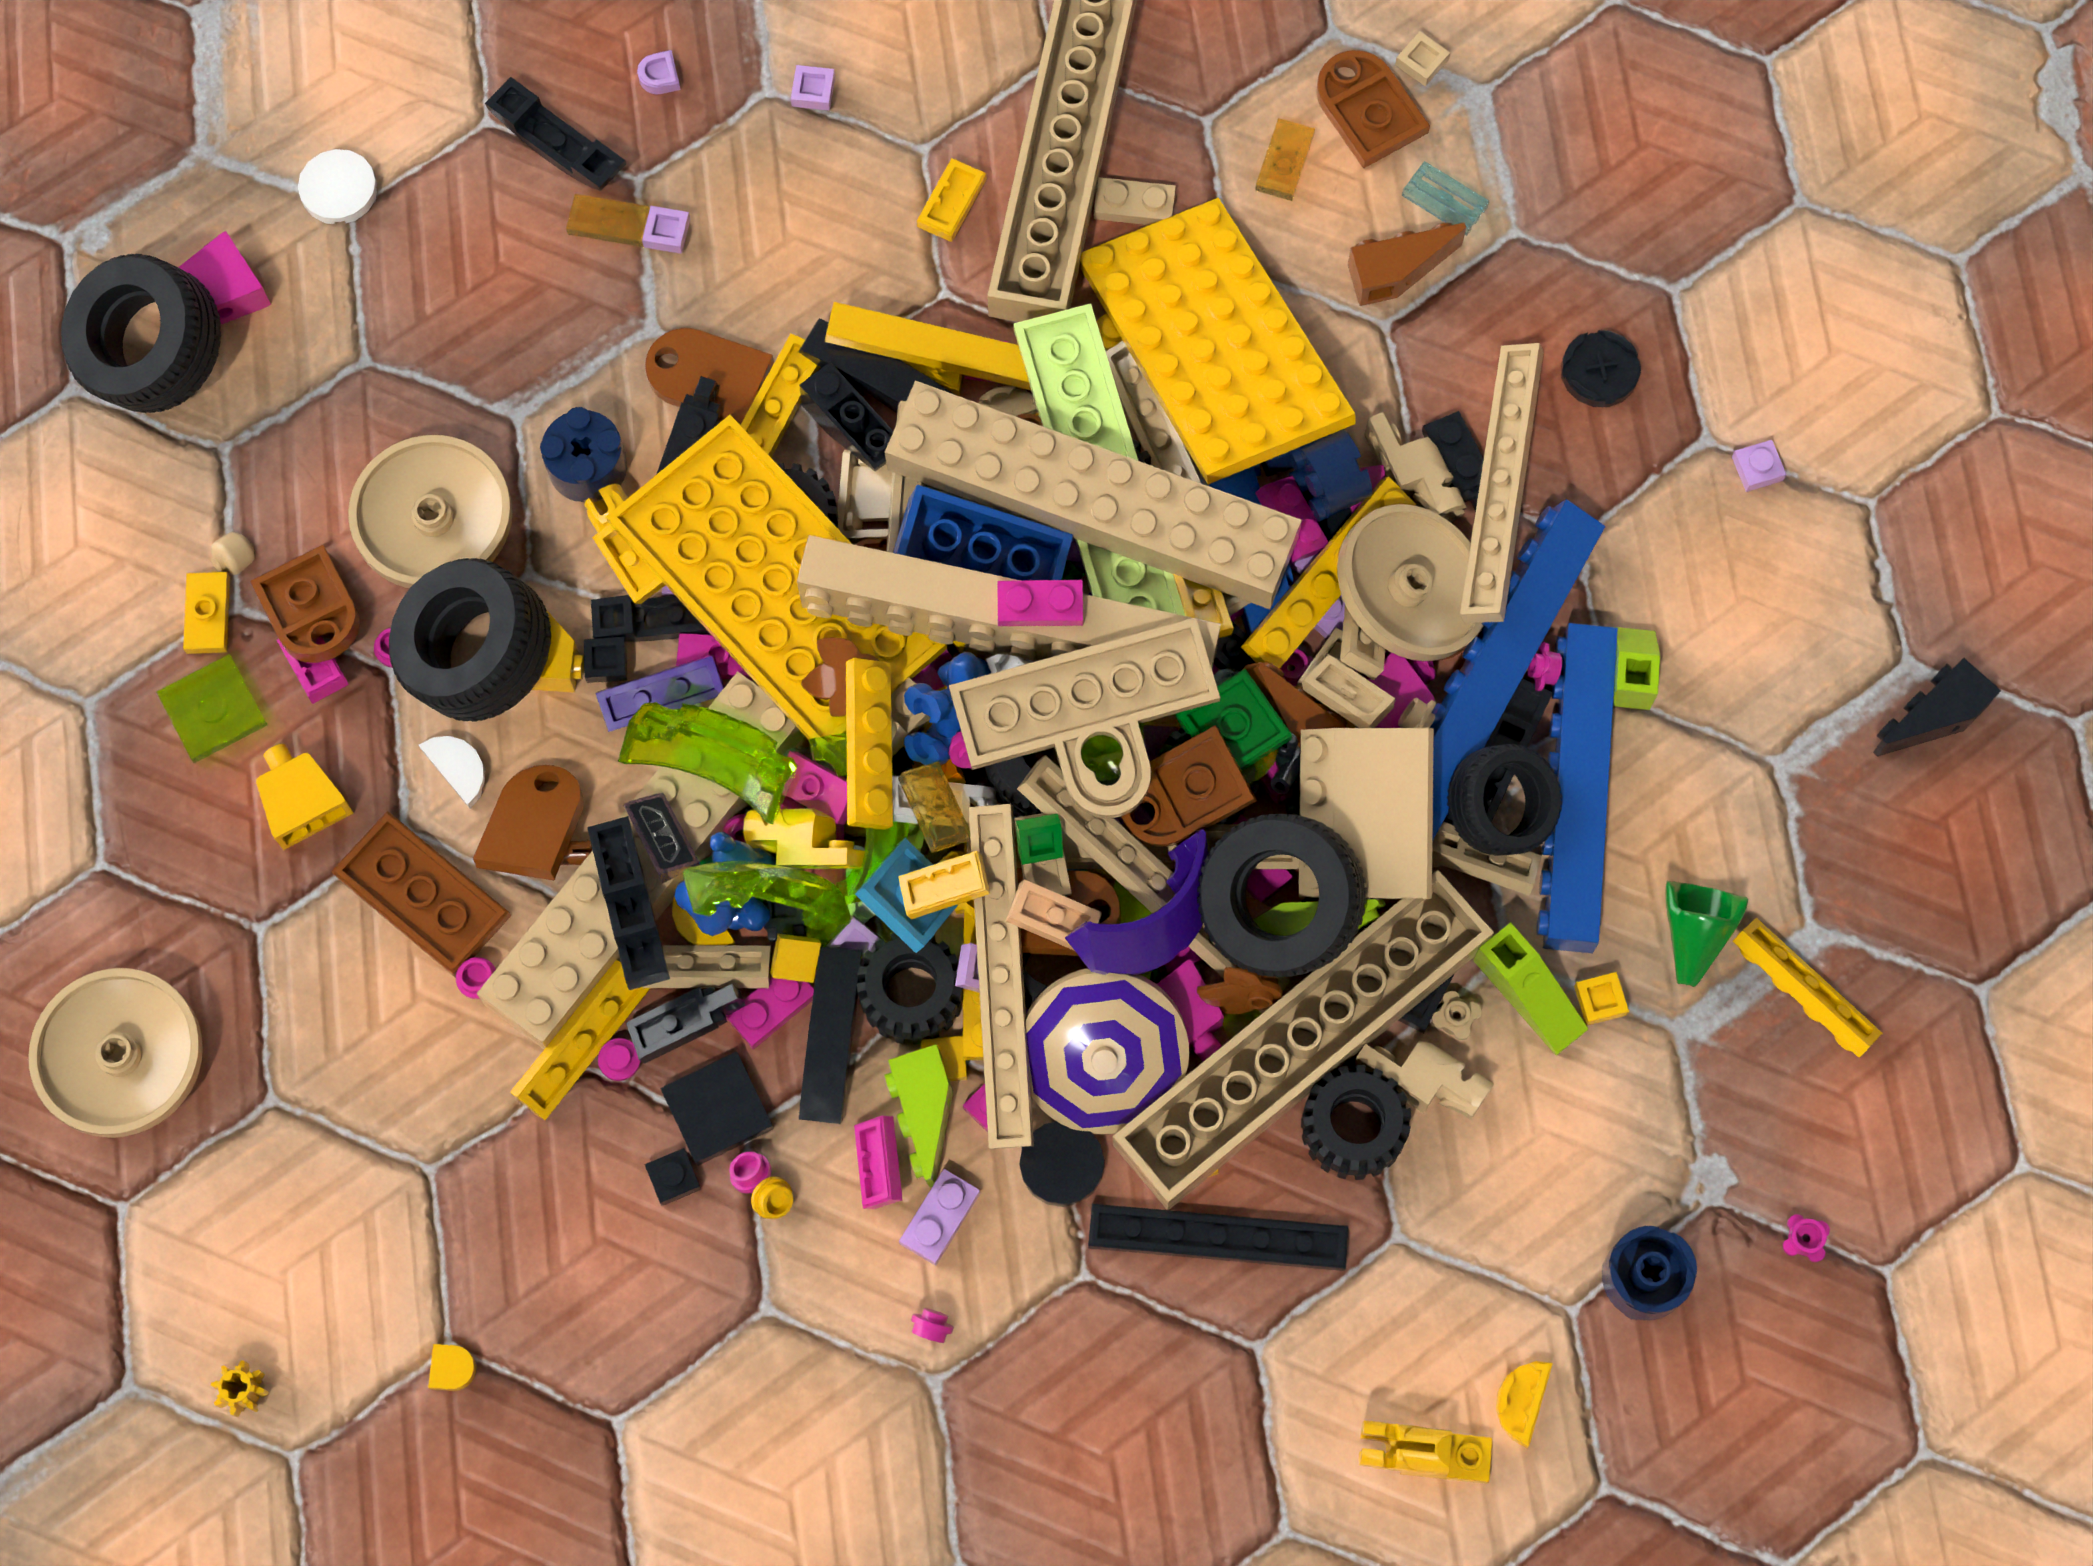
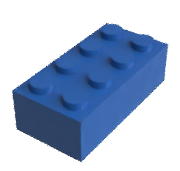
(980, 538)

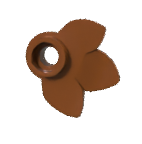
(829, 679)
(1241, 992)

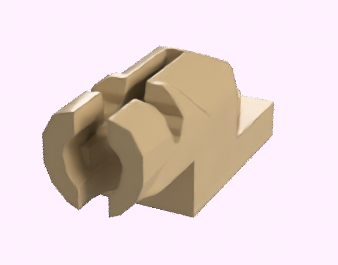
(1415, 468)
(1429, 1074)

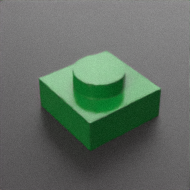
(1039, 839)

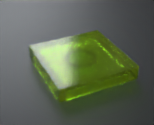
(211, 708)

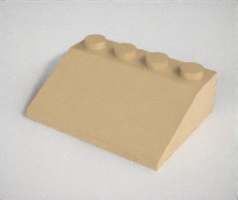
(1378, 798)

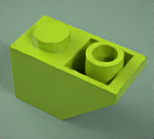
(1636, 668)

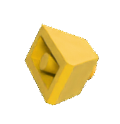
(563, 662)

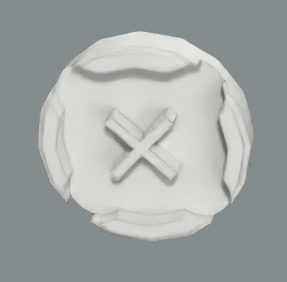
(337, 186)

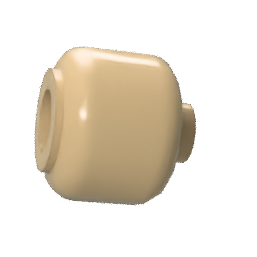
(232, 553)

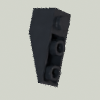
(846, 415)
(1946, 710)

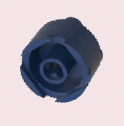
(583, 454)
(1330, 474)
(1649, 1249)

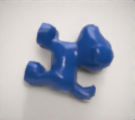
(920, 697)
(752, 914)

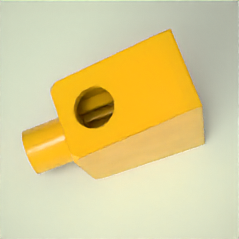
(298, 797)

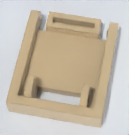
(862, 498)

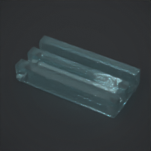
(1417, 189)

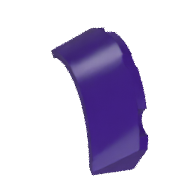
(1157, 938)

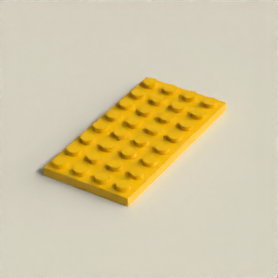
(1215, 341)
(730, 546)

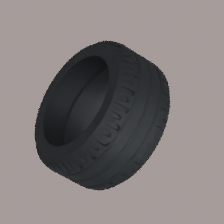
(1540, 793)

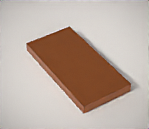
(421, 893)

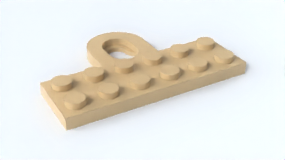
(1088, 695)

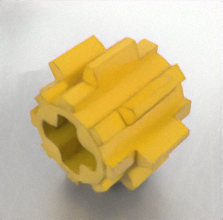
(235, 1378)

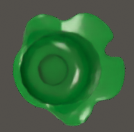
(1700, 926)

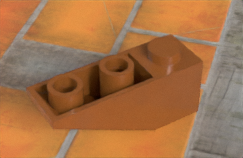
(1393, 265)
(1292, 703)

